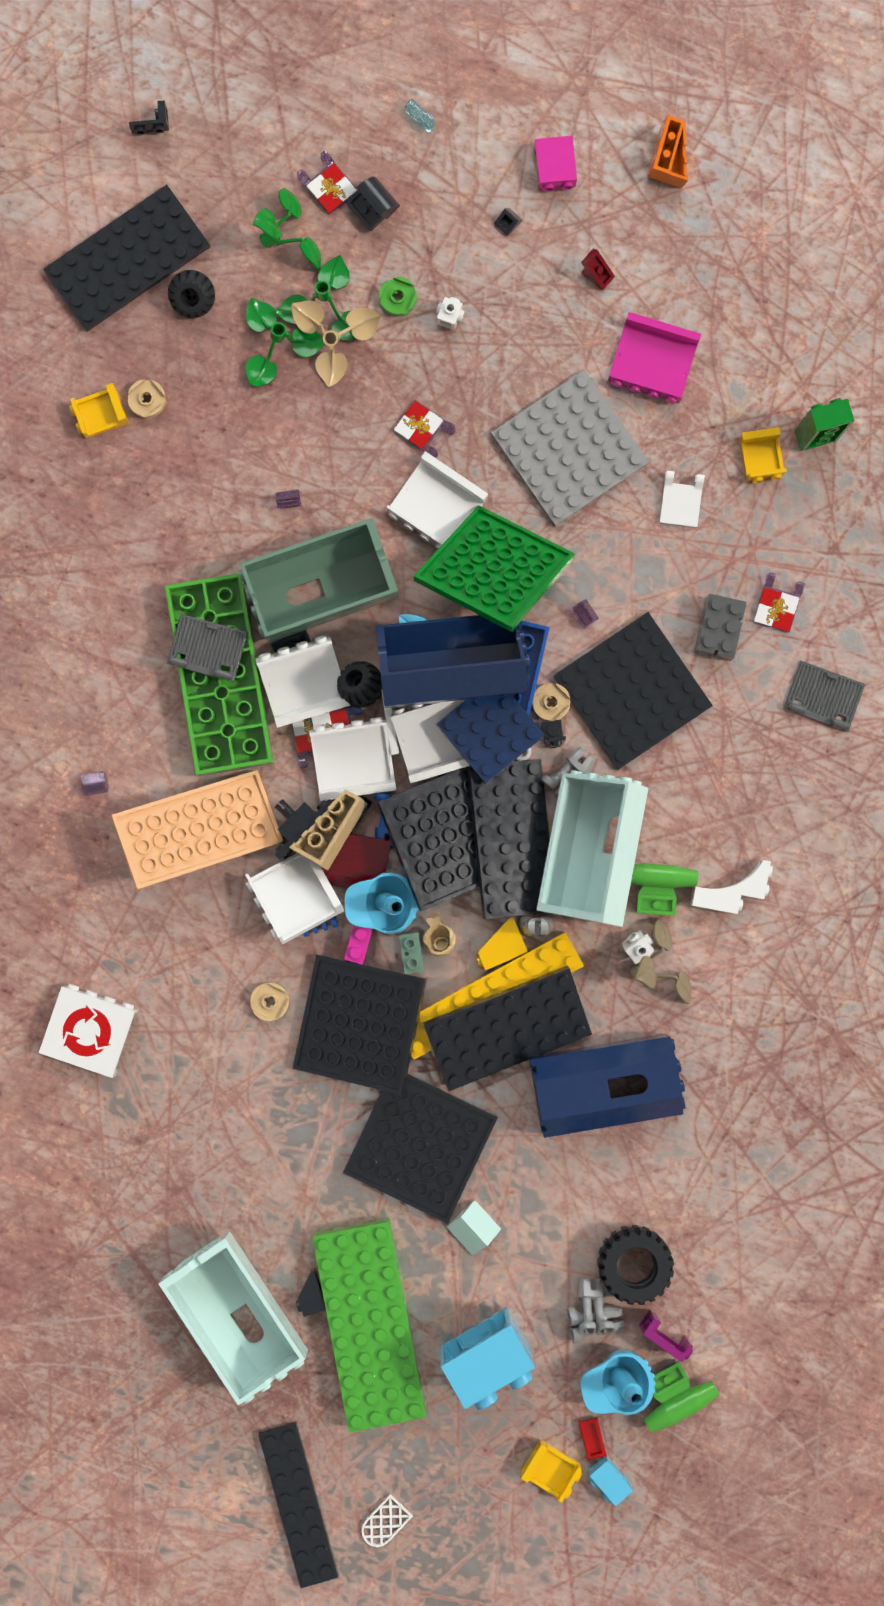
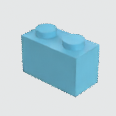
(610, 1481)

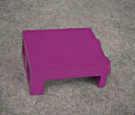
(678, 1350)

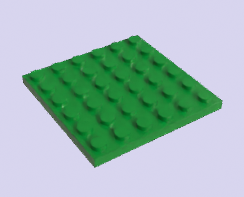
(494, 568)

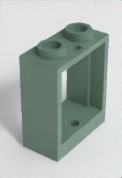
(414, 961)

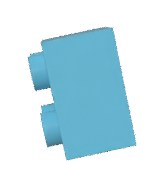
(487, 1360)

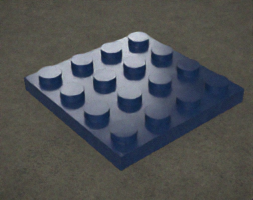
(490, 733)

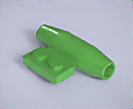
(657, 886)
(677, 1398)

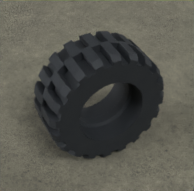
(649, 1287)

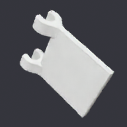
(681, 501)

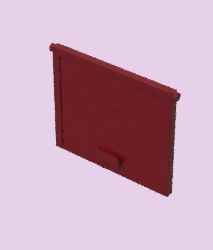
(358, 860)

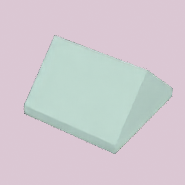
(474, 1228)

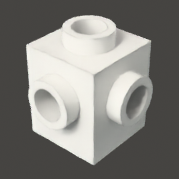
(449, 313)
(638, 945)

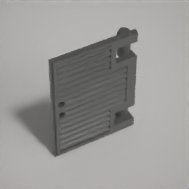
(207, 647)
(824, 696)

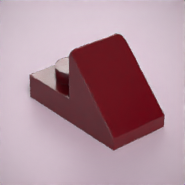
(597, 269)

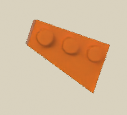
(669, 155)

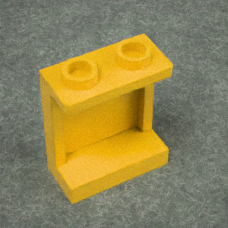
(98, 412)
(762, 455)
(551, 1470)

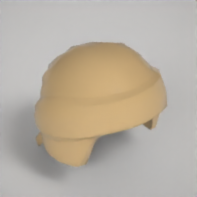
(438, 938)

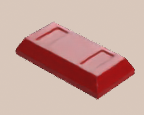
(592, 1438)

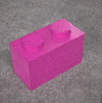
(358, 944)

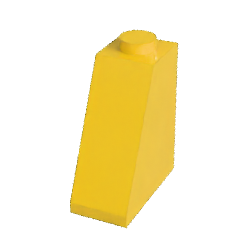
(502, 946)

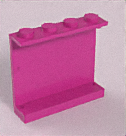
(653, 358)

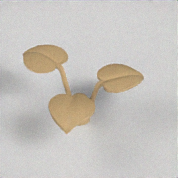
(329, 365)

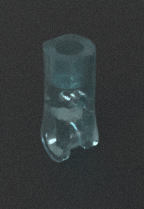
(419, 114)

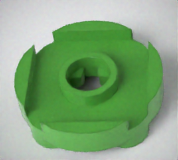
(391, 288)

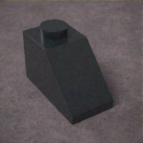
(311, 1295)

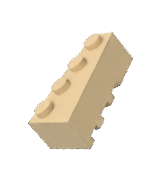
(330, 831)

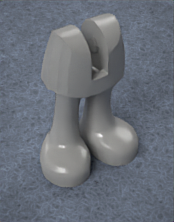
(571, 763)
(535, 926)
(595, 1294)
(576, 1318)

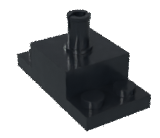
(296, 824)

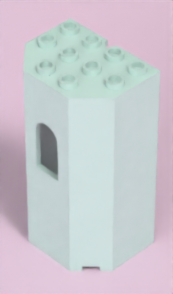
(577, 873)
(205, 1294)

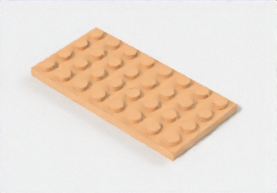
(196, 829)

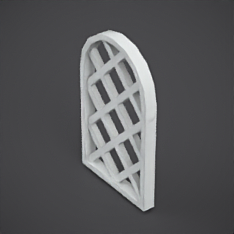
(399, 1526)

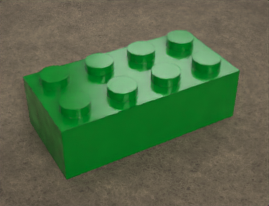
(824, 424)

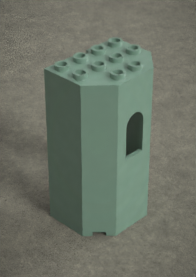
(349, 569)

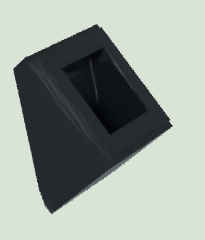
(507, 221)

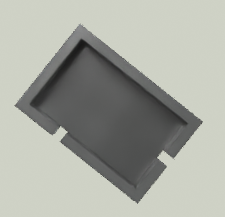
(720, 627)

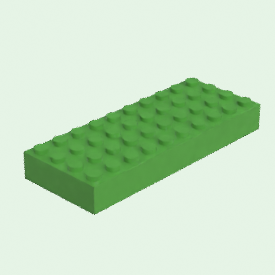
(222, 716)
(369, 1325)

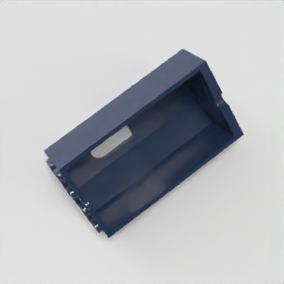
(450, 661)
(575, 1090)

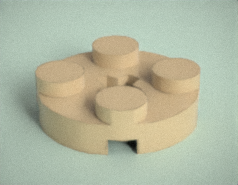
(147, 388)
(551, 691)
(272, 1012)

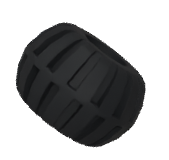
(179, 293)
(360, 684)

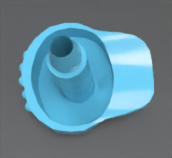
(384, 910)
(618, 1384)

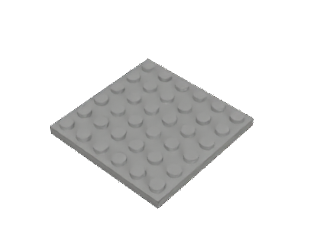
(569, 448)

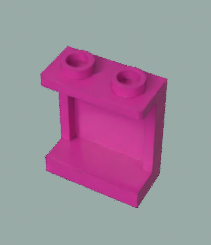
(555, 163)

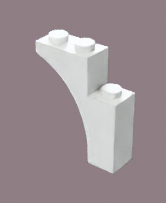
(729, 898)

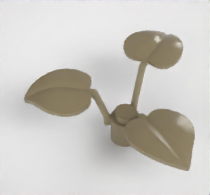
(645, 972)

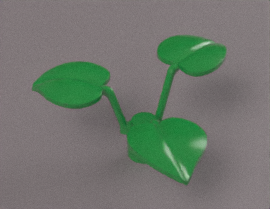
(272, 234)
(334, 275)
(263, 316)

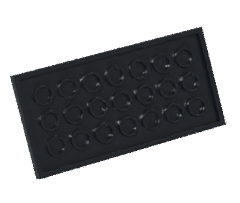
(127, 257)
(510, 838)
(507, 1028)

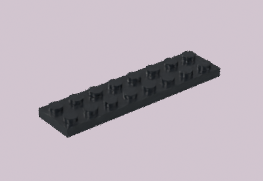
(298, 1505)

